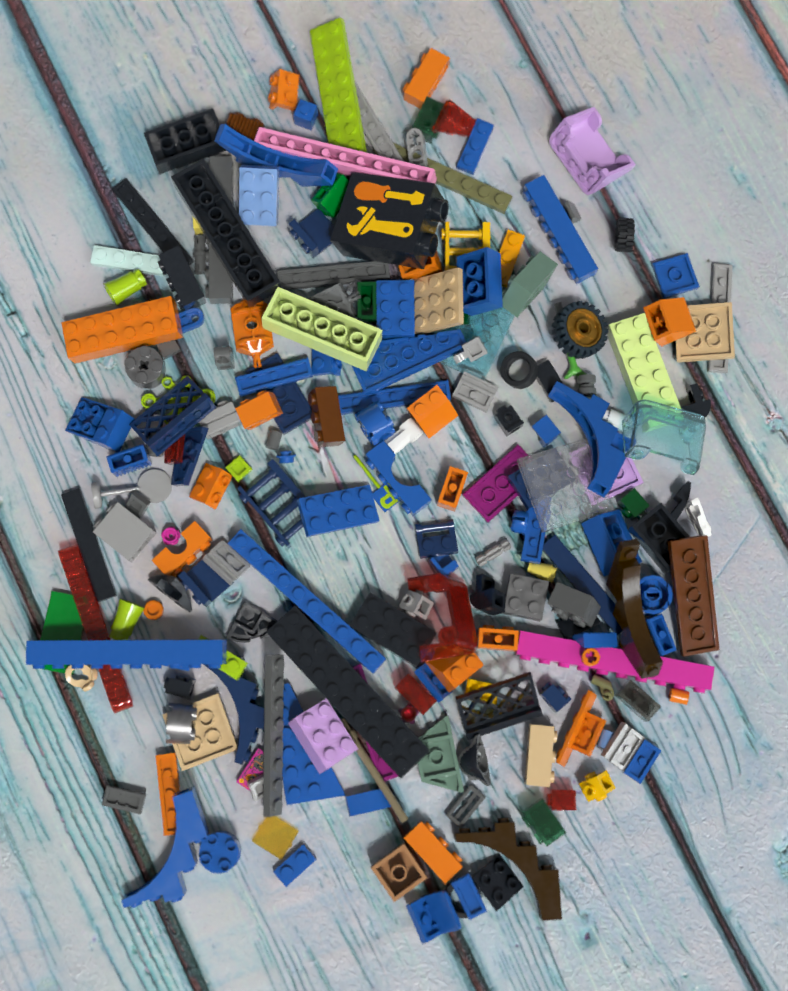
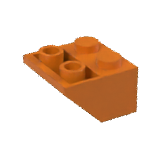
(669, 320)

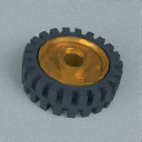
(579, 317)

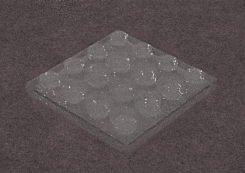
(559, 485)

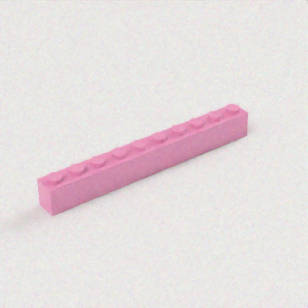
(343, 158)

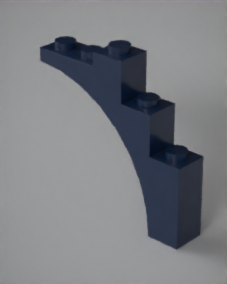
(250, 715)

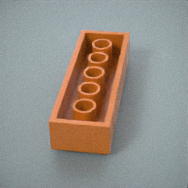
(122, 329)

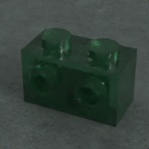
(427, 118)
(543, 822)

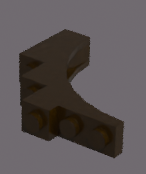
(543, 880)

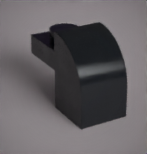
(696, 404)
(487, 597)

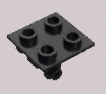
(497, 882)

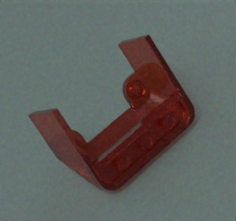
(461, 636)

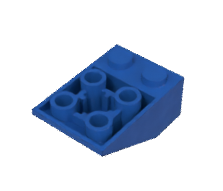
(100, 424)

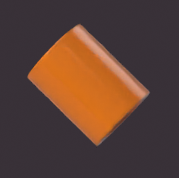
(678, 696)

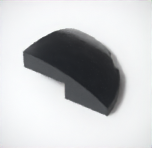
(172, 588)
(250, 624)

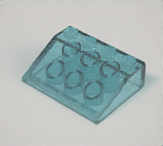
(492, 330)

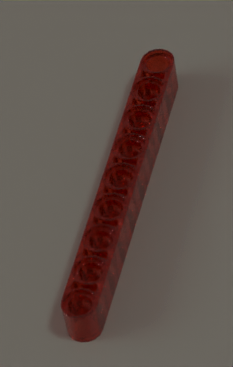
(93, 623)

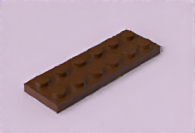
(693, 595)

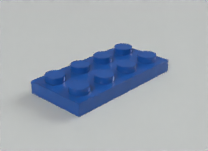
(338, 510)

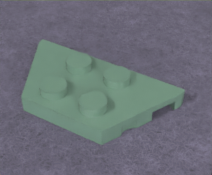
(441, 763)

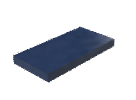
(290, 398)

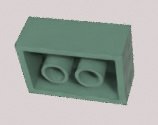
(528, 283)

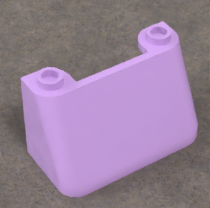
(587, 153)

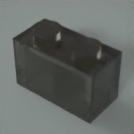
(637, 701)

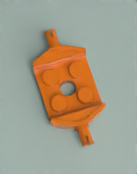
(251, 341)

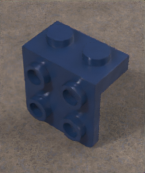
(312, 233)
(203, 583)

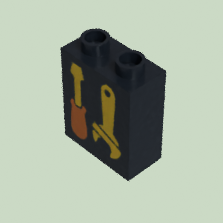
(389, 220)

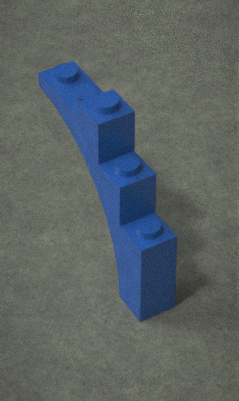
(301, 170)
(599, 433)
(169, 881)

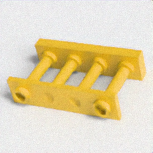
(482, 234)

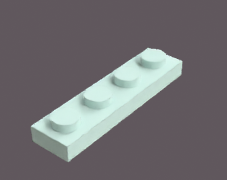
(125, 260)

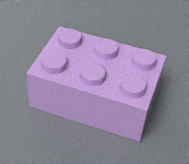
(323, 736)

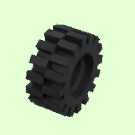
(624, 235)

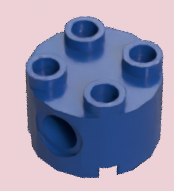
(374, 423)
(655, 595)
(219, 852)

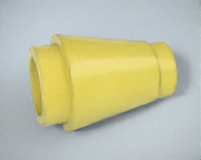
(542, 571)

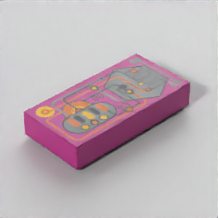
(253, 769)

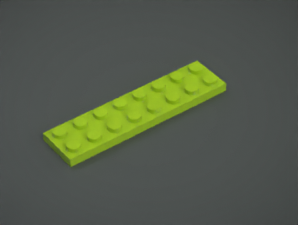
(337, 85)

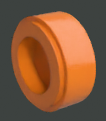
(153, 610)

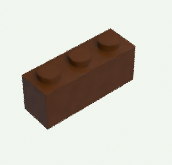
(326, 416)

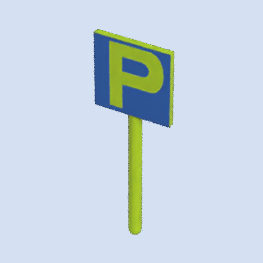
(382, 495)

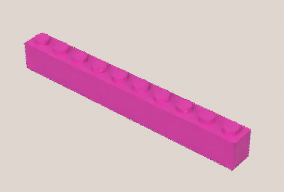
(612, 660)

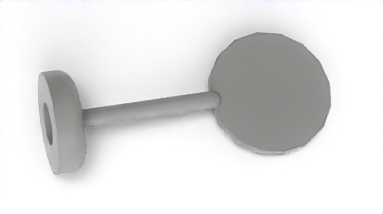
(152, 485)

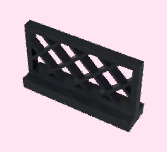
(501, 717)

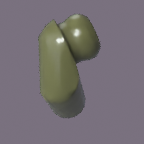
(605, 687)

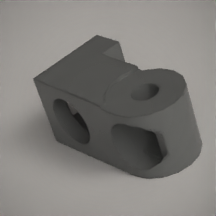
(224, 358)

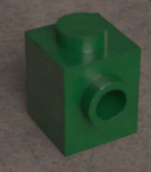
(633, 505)

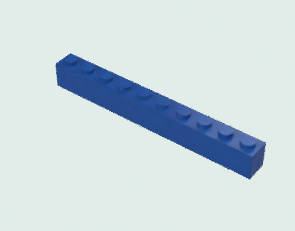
(307, 601)
(122, 652)

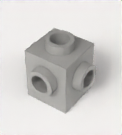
(416, 604)

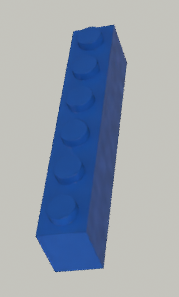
(559, 229)

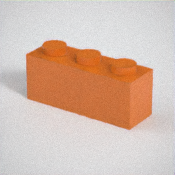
(426, 77)
(433, 851)

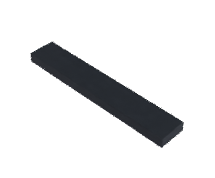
(147, 218)
(88, 545)

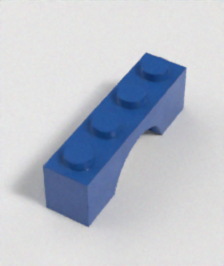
(412, 497)

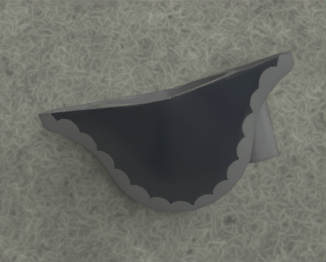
(474, 762)

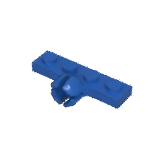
(527, 524)

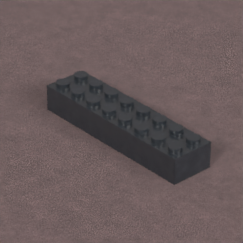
(226, 233)

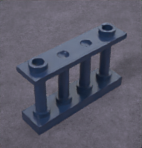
(286, 486)

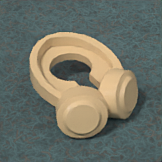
(86, 684)

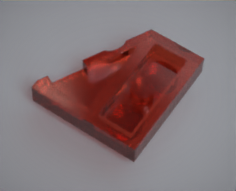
(454, 121)

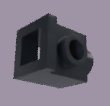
(511, 426)
(179, 686)

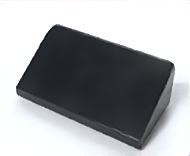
(568, 627)

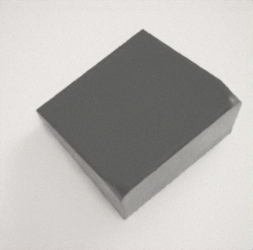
(572, 212)

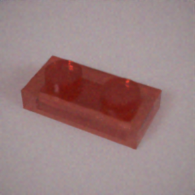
(174, 453)

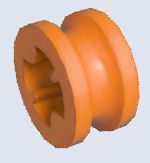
(595, 654)

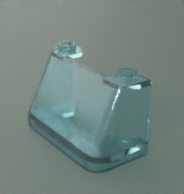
(664, 432)

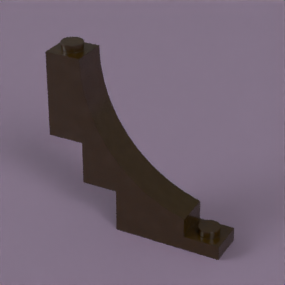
(628, 611)

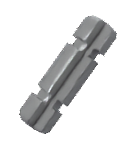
(493, 552)

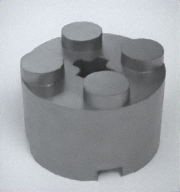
(135, 366)
(180, 723)

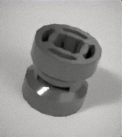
(586, 385)

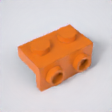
(283, 90)
(210, 486)

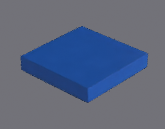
(675, 275)

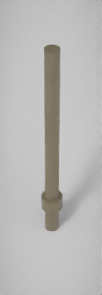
(375, 774)

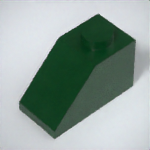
(367, 303)

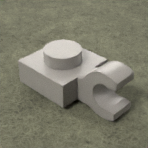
(472, 349)

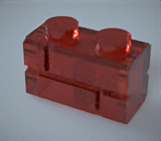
(415, 694)

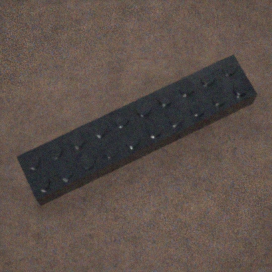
(348, 692)

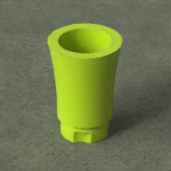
(125, 286)
(125, 619)

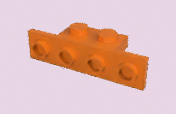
(584, 731)

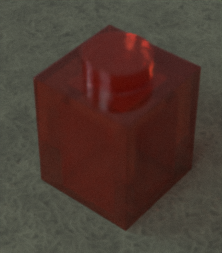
(561, 799)

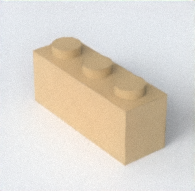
(540, 755)

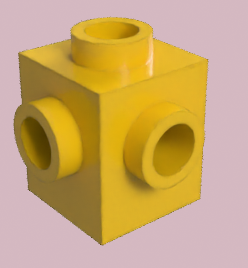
(597, 785)

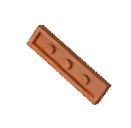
(168, 785)

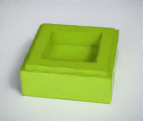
(238, 468)

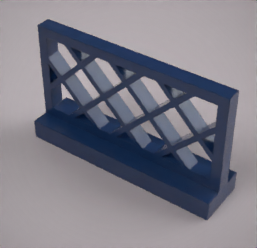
(179, 423)

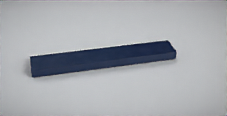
(581, 580)

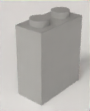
(124, 532)

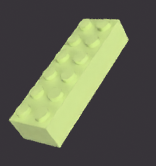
(322, 328)
(641, 361)

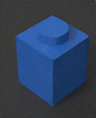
(305, 114)

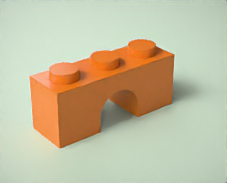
(196, 540)

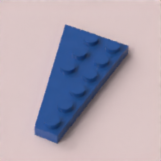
(406, 356)
(299, 774)

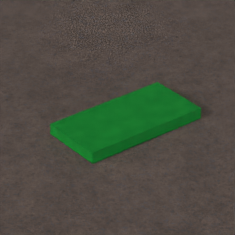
(62, 622)

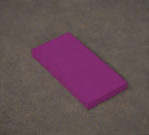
(493, 489)

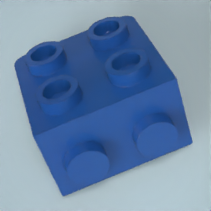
(433, 915)

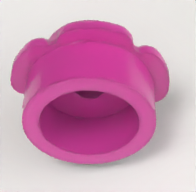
(165, 535)

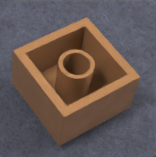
(398, 872)

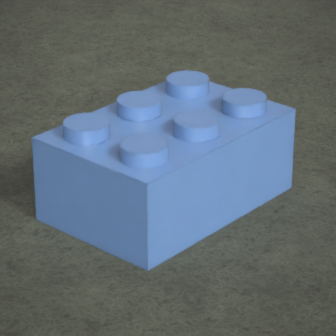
(259, 195)

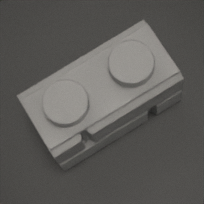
(221, 419)

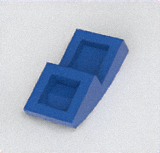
(366, 802)

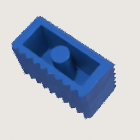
(129, 460)

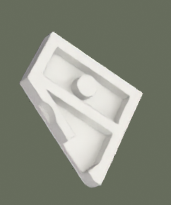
(697, 518)

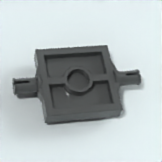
(337, 299)

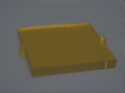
(275, 836)

